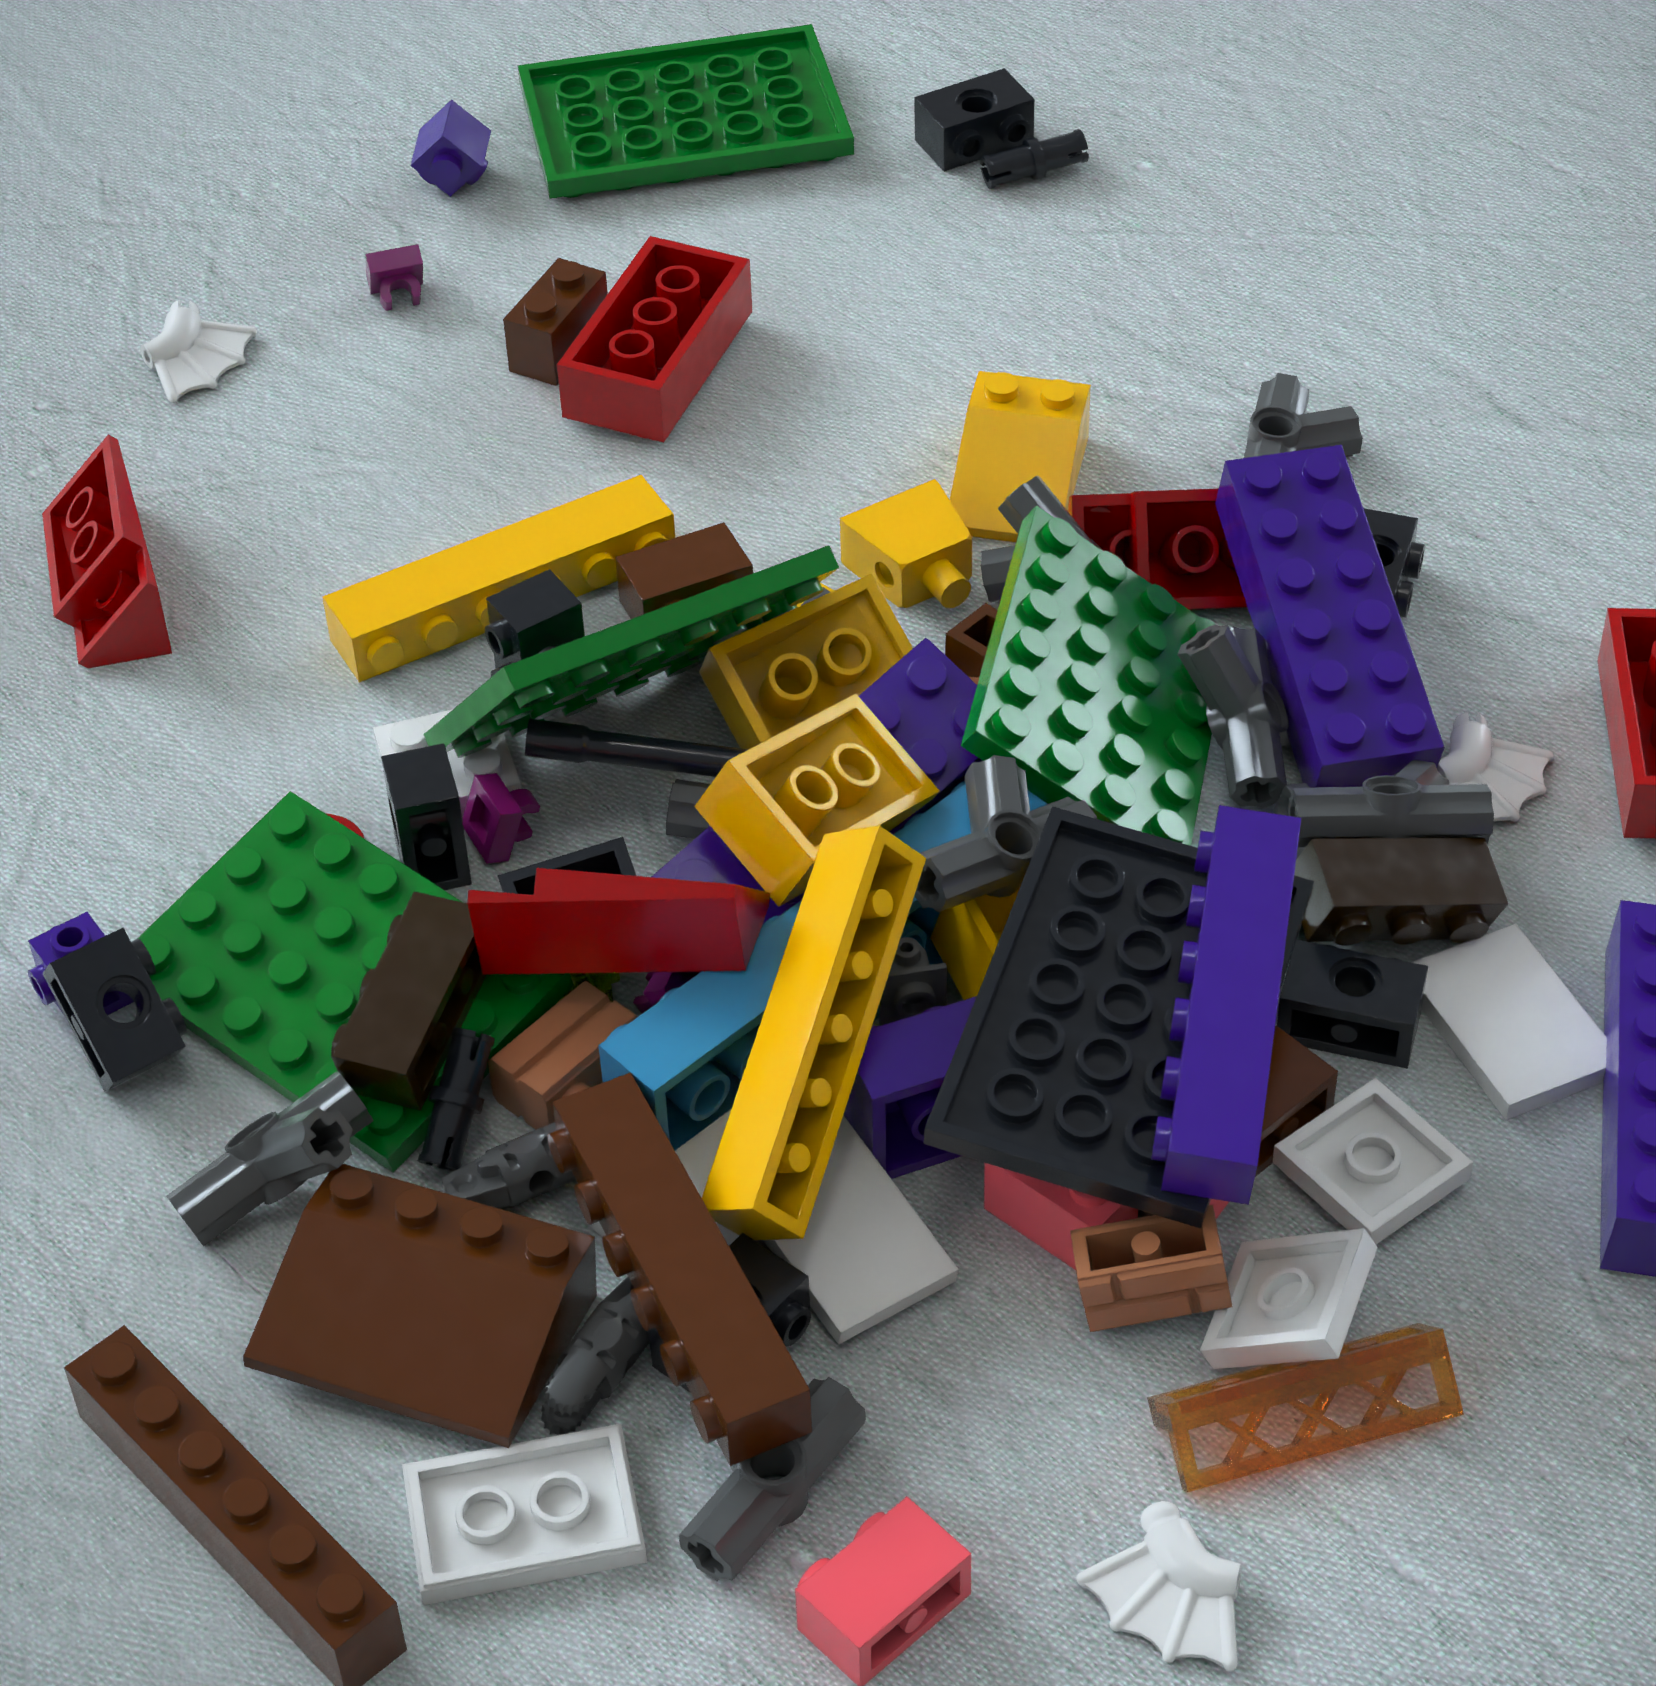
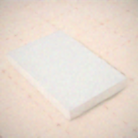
(1512, 1022)
(864, 1245)
(523, 1514)

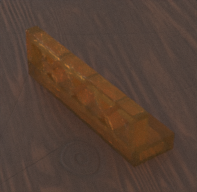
(1276, 1384)

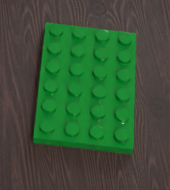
(683, 111)
(627, 654)
(1092, 685)
(276, 952)

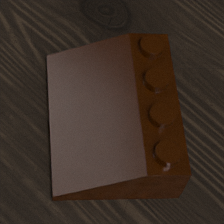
(424, 1303)

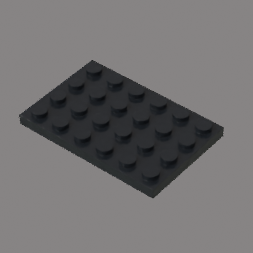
(1078, 1017)

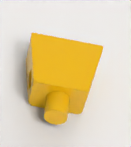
(911, 547)

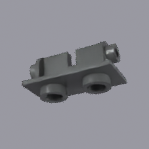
(912, 984)

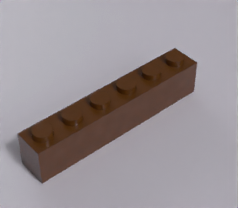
(681, 1271)
(237, 1510)

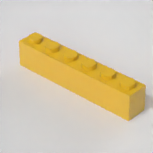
(445, 594)
(813, 1035)

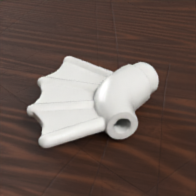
(194, 351)
(1507, 767)
(1170, 1590)

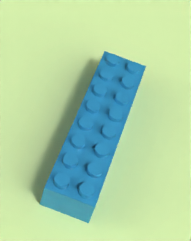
(700, 1035)

